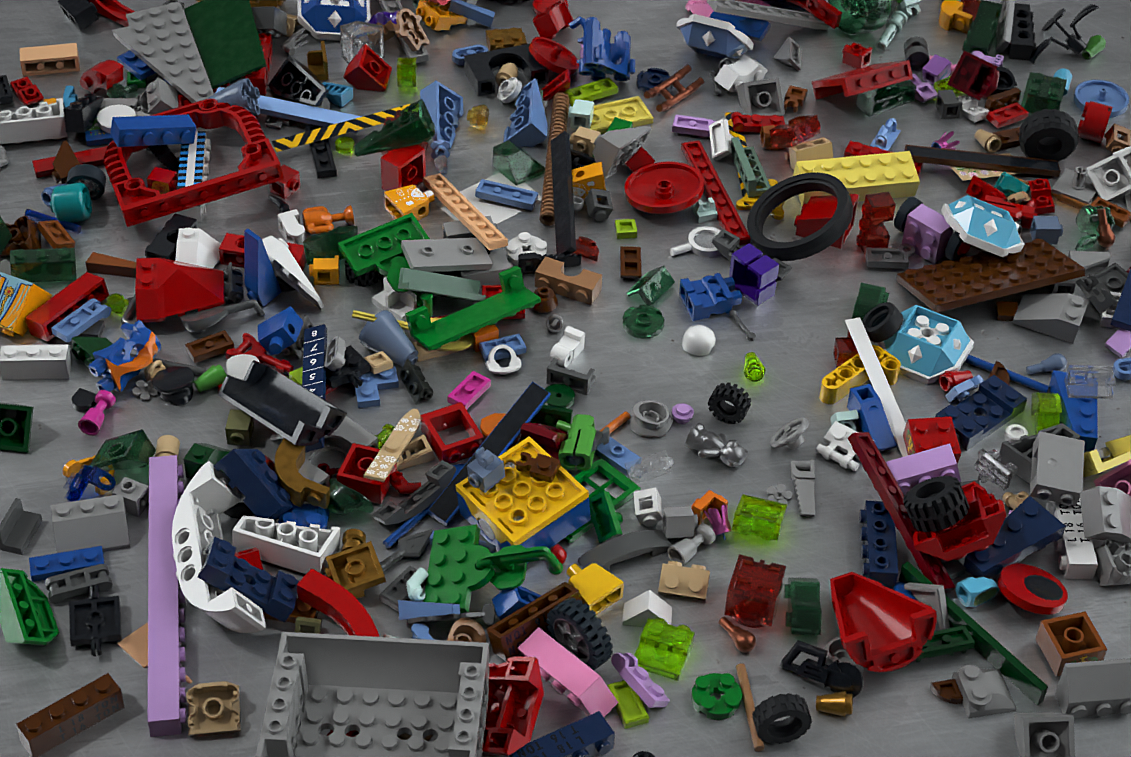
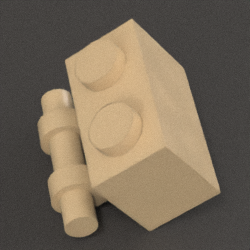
(810, 150)

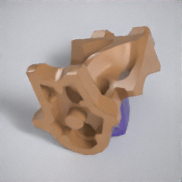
(402, 24)

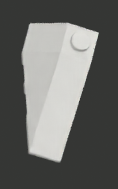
(288, 269)

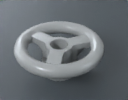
(792, 435)

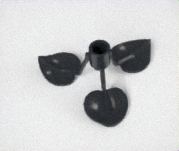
(1073, 41)

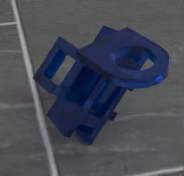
(86, 476)

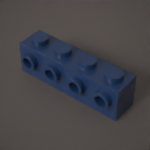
(879, 544)

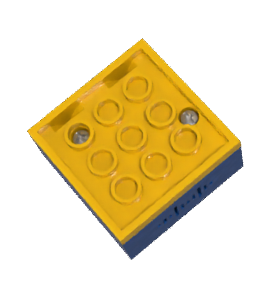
(523, 507)

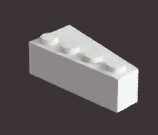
(33, 123)
(287, 544)

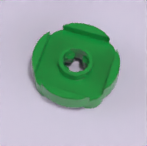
(721, 684)

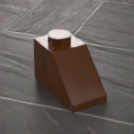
(63, 163)

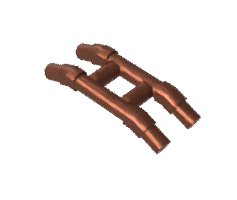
(674, 81)

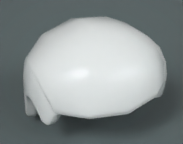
(698, 340)

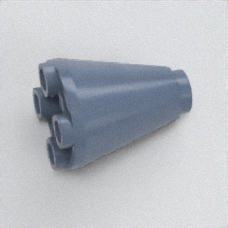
(241, 94)

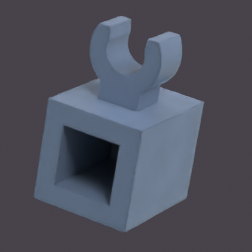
(485, 470)

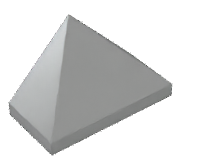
(789, 54)

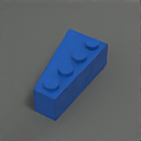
(1077, 413)

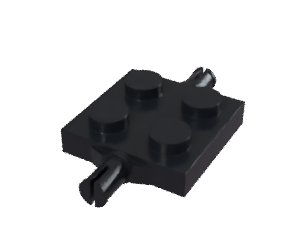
(350, 372)
(95, 620)

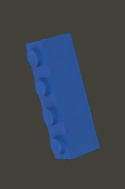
(153, 130)

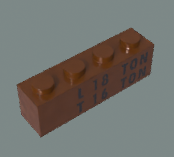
(517, 627)
(70, 715)

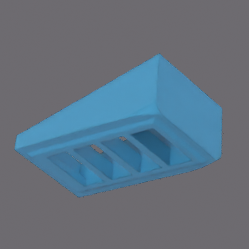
(338, 94)

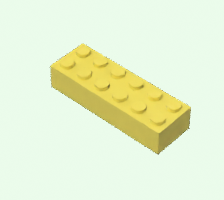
(866, 174)

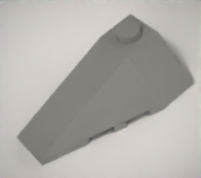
(617, 145)

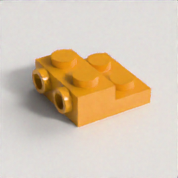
(438, 15)

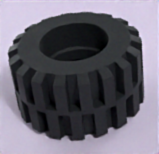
(936, 504)

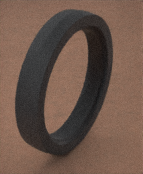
(813, 243)

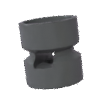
(916, 52)

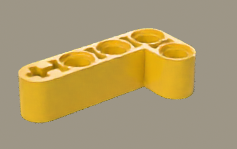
(853, 374)

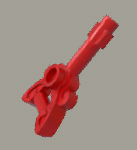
(259, 351)

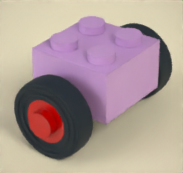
(928, 232)

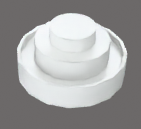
(509, 90)

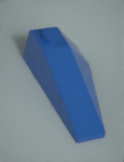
(258, 271)

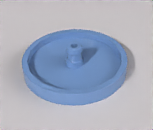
(1104, 93)

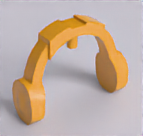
(75, 466)

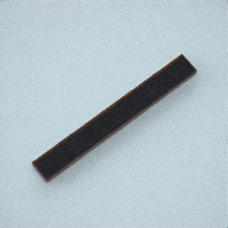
(984, 161)

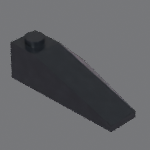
(297, 83)

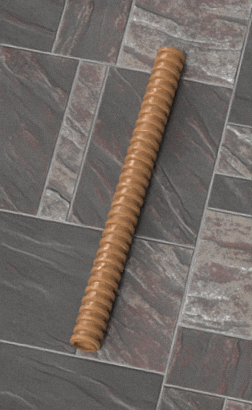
(558, 124)

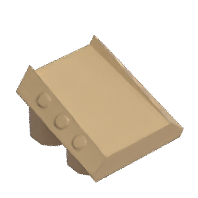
(213, 709)

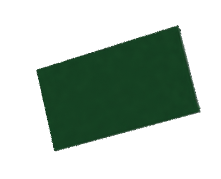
(225, 39)

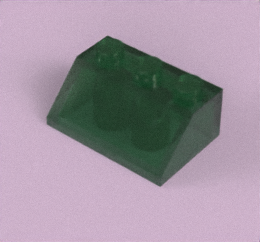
(43, 264)

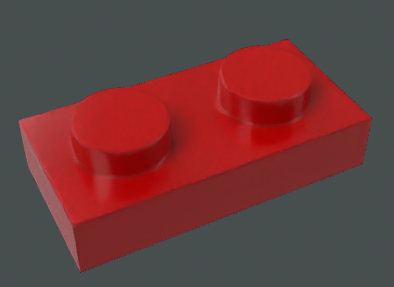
(1007, 115)

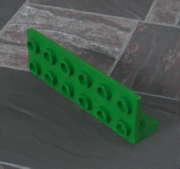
(451, 328)

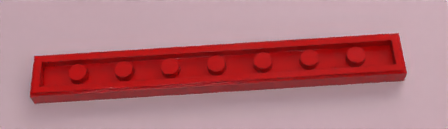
(713, 187)

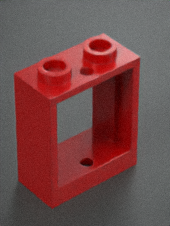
(447, 418)

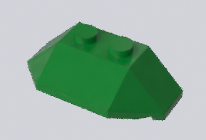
(24, 610)

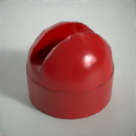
(560, 553)

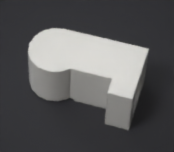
(290, 227)
(568, 347)

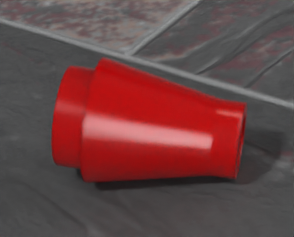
(952, 378)

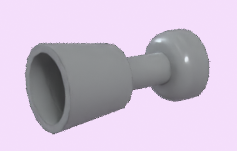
(686, 548)

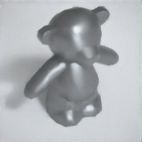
(715, 445)

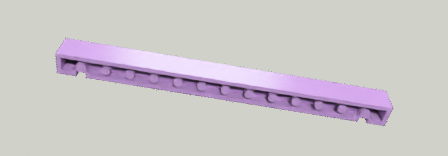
(164, 602)

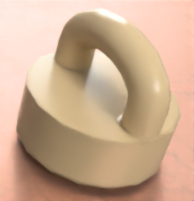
(152, 369)

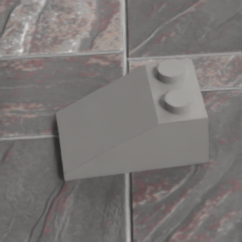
(1052, 314)
(1106, 514)

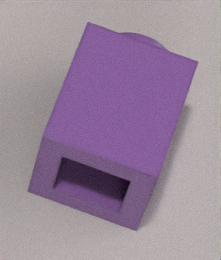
(936, 69)

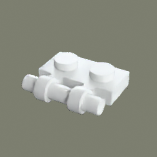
(838, 439)

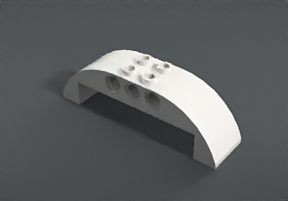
(193, 530)

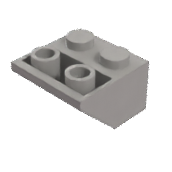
(157, 98)

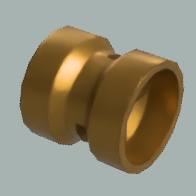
(352, 538)

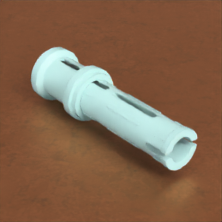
(893, 27)

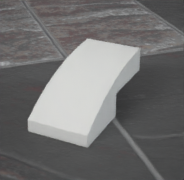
(971, 109)

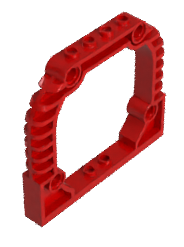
(257, 169)

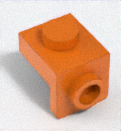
(709, 500)

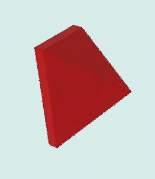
(557, 85)

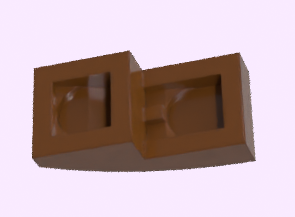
(630, 262)

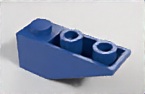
(871, 416)

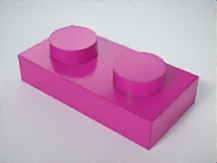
(469, 389)

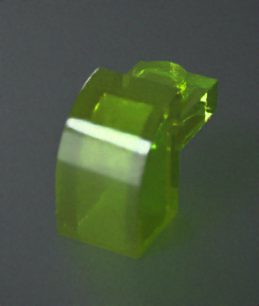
(407, 72)
(1046, 409)

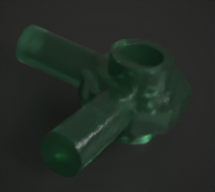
(119, 91)

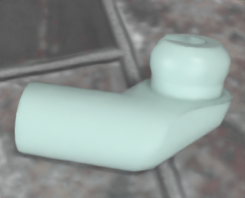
(414, 585)

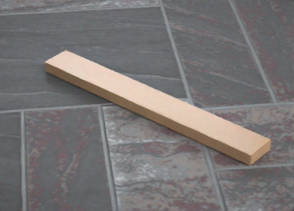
(465, 212)

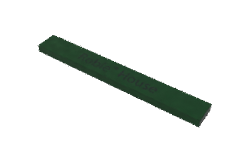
(985, 644)

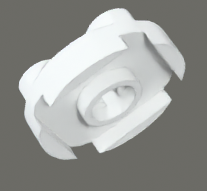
(526, 243)

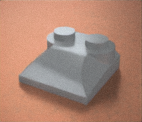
(983, 691)

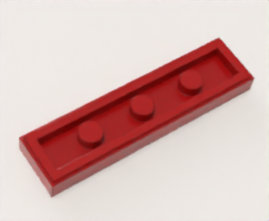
(93, 157)

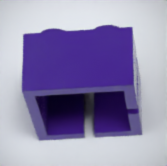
(754, 274)

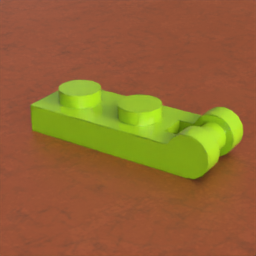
(592, 91)

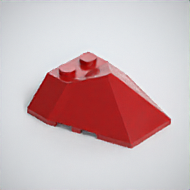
(174, 288)
(970, 534)
(512, 704)

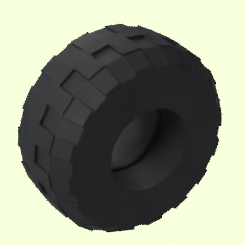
(1048, 135)

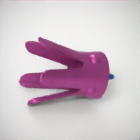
(942, 142)
(719, 523)

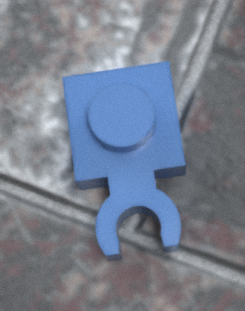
(962, 390)

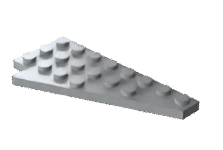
(167, 46)

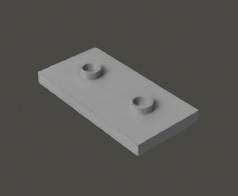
(446, 254)

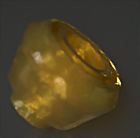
(478, 116)

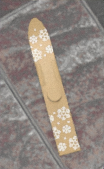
(394, 446)

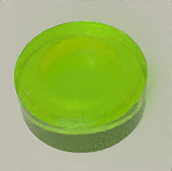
(344, 145)

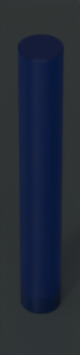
(43, 217)

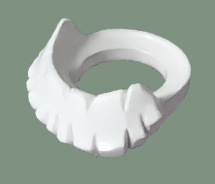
(493, 367)

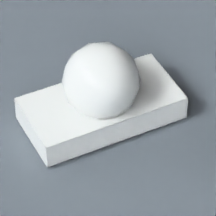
(720, 139)

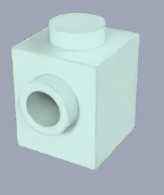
(581, 114)

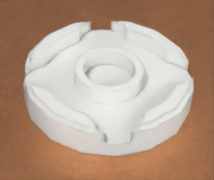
(105, 115)

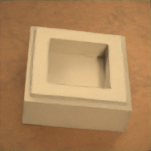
(379, 362)

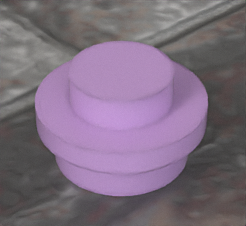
(682, 413)

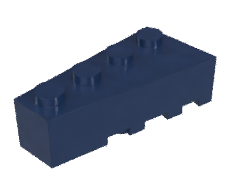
(1022, 533)

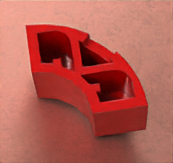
(553, 19)
(102, 76)

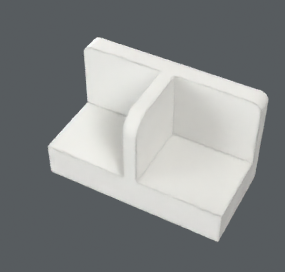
(395, 302)

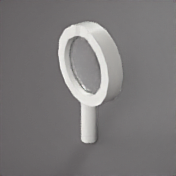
(699, 243)

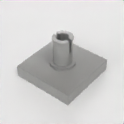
(1075, 185)

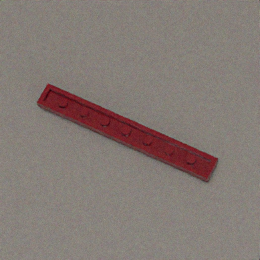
(893, 501)

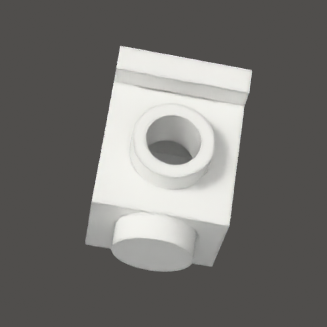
(648, 506)

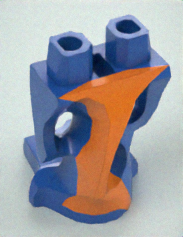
(116, 362)

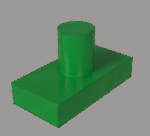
(604, 517)

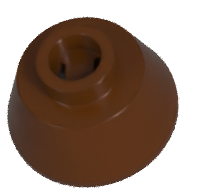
(548, 300)

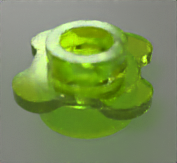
(117, 302)

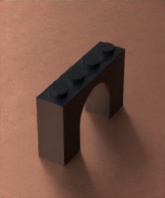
(480, 67)

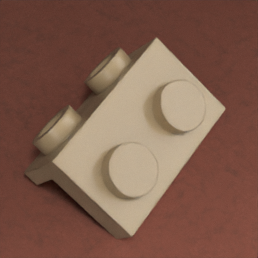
(684, 580)

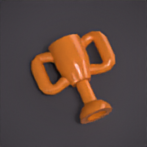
(319, 220)

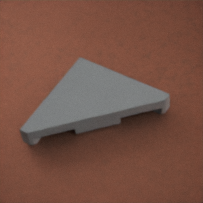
(933, 596)

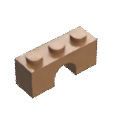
(581, 288)

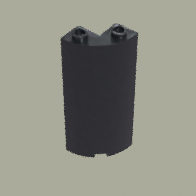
(282, 404)

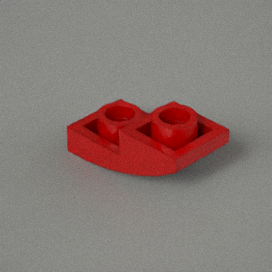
(26, 91)
(1041, 194)

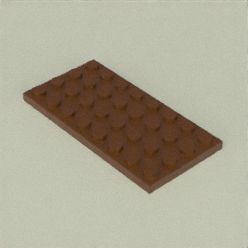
(989, 276)

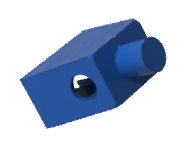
(280, 331)

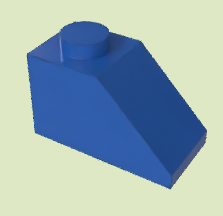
(512, 600)

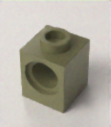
(239, 428)

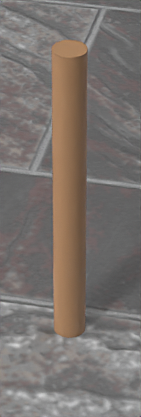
(749, 705)

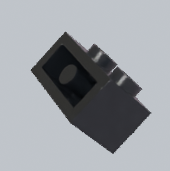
(79, 12)

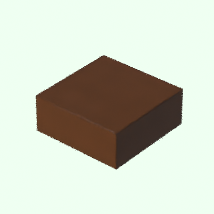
(1005, 310)

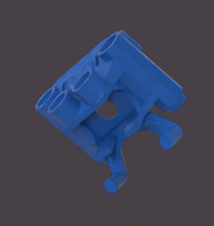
(600, 55)

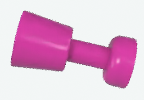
(94, 417)

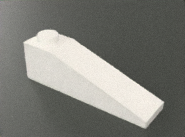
(197, 248)

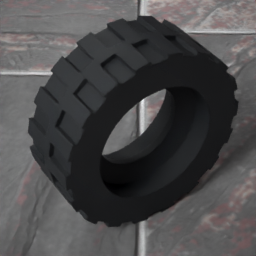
(778, 707)

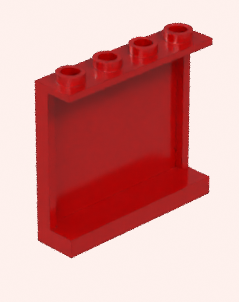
(863, 79)

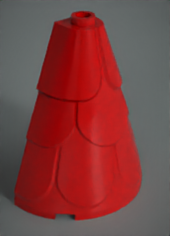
(879, 624)

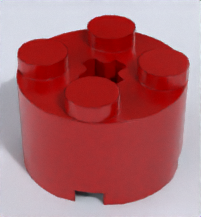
(1095, 121)

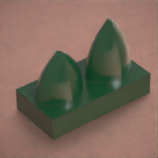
(551, 415)

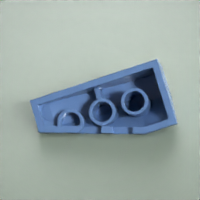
(444, 108)
(529, 119)

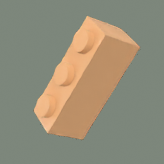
(49, 59)

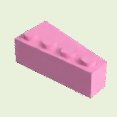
(569, 674)

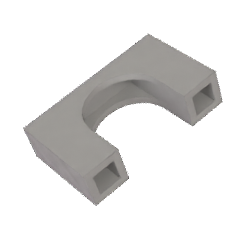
(498, 256)
(339, 440)

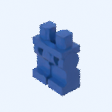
(709, 296)

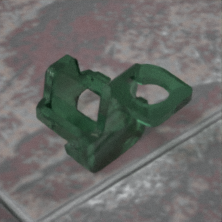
(1085, 223)

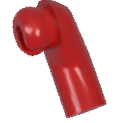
(402, 485)

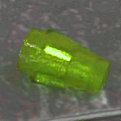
(753, 368)

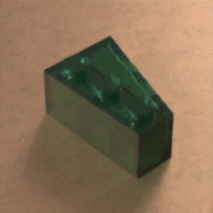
(983, 28)

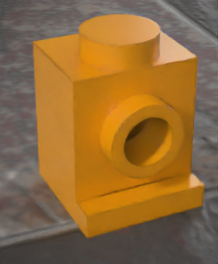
(325, 271)

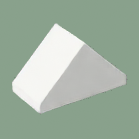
(643, 607)

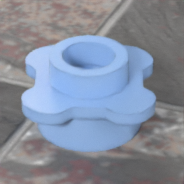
(440, 144)

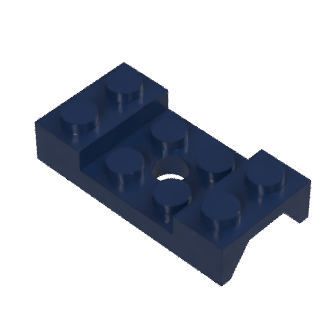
(994, 401)
(225, 571)

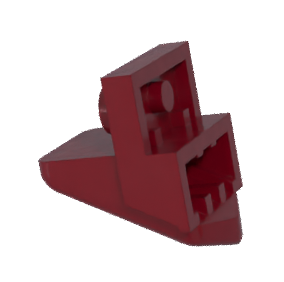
(974, 76)
(545, 436)

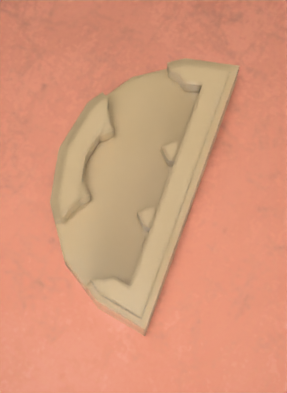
(1020, 196)

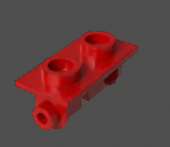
(979, 189)

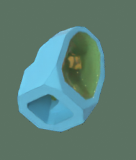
(976, 591)

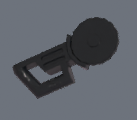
(837, 675)

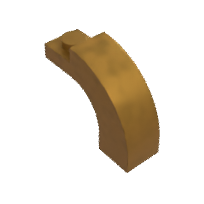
(287, 464)

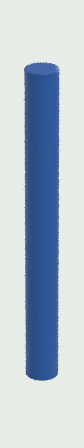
(1012, 375)

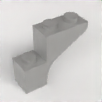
(1091, 261)

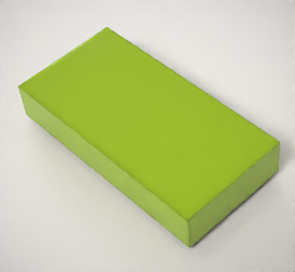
(630, 705)

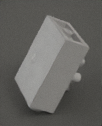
(1057, 468)

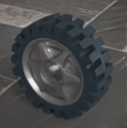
(580, 632)

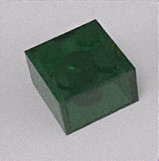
(1043, 92)

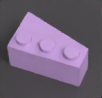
(923, 466)

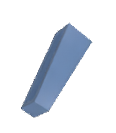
(472, 12)
(416, 609)

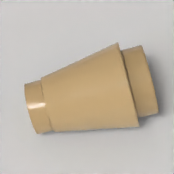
(988, 140)

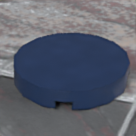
(652, 78)

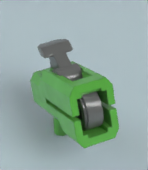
(581, 442)

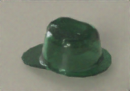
(345, 500)

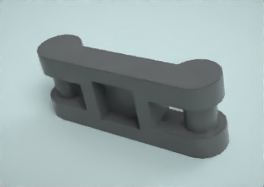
(77, 582)

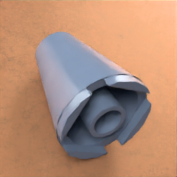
(388, 336)

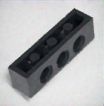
(1022, 35)

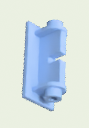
(886, 135)

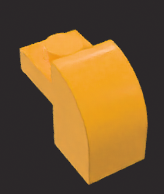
(953, 17)

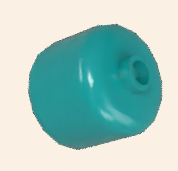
(71, 202)

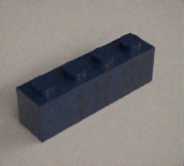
(582, 738)

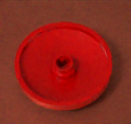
(664, 187)

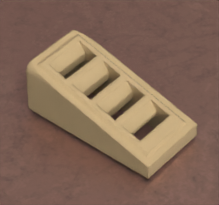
(419, 457)

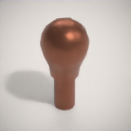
(1106, 236)
(742, 639)

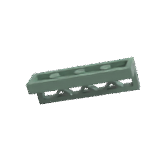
(745, 171)
(440, 285)

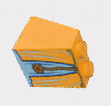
(17, 301)

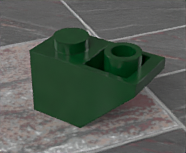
(85, 346)

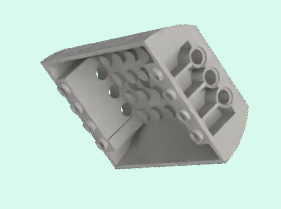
(379, 691)

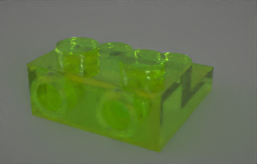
(759, 517)
(664, 648)

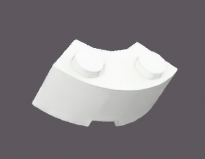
(740, 72)

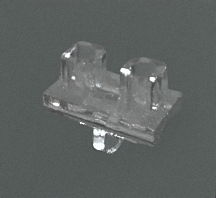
(993, 470)

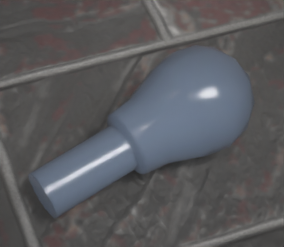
(1054, 362)

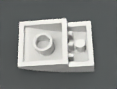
(1112, 176)

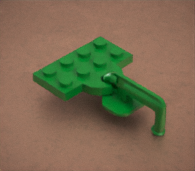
(382, 251)
(463, 566)

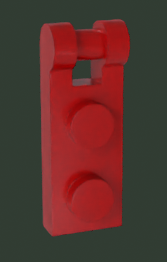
(754, 122)

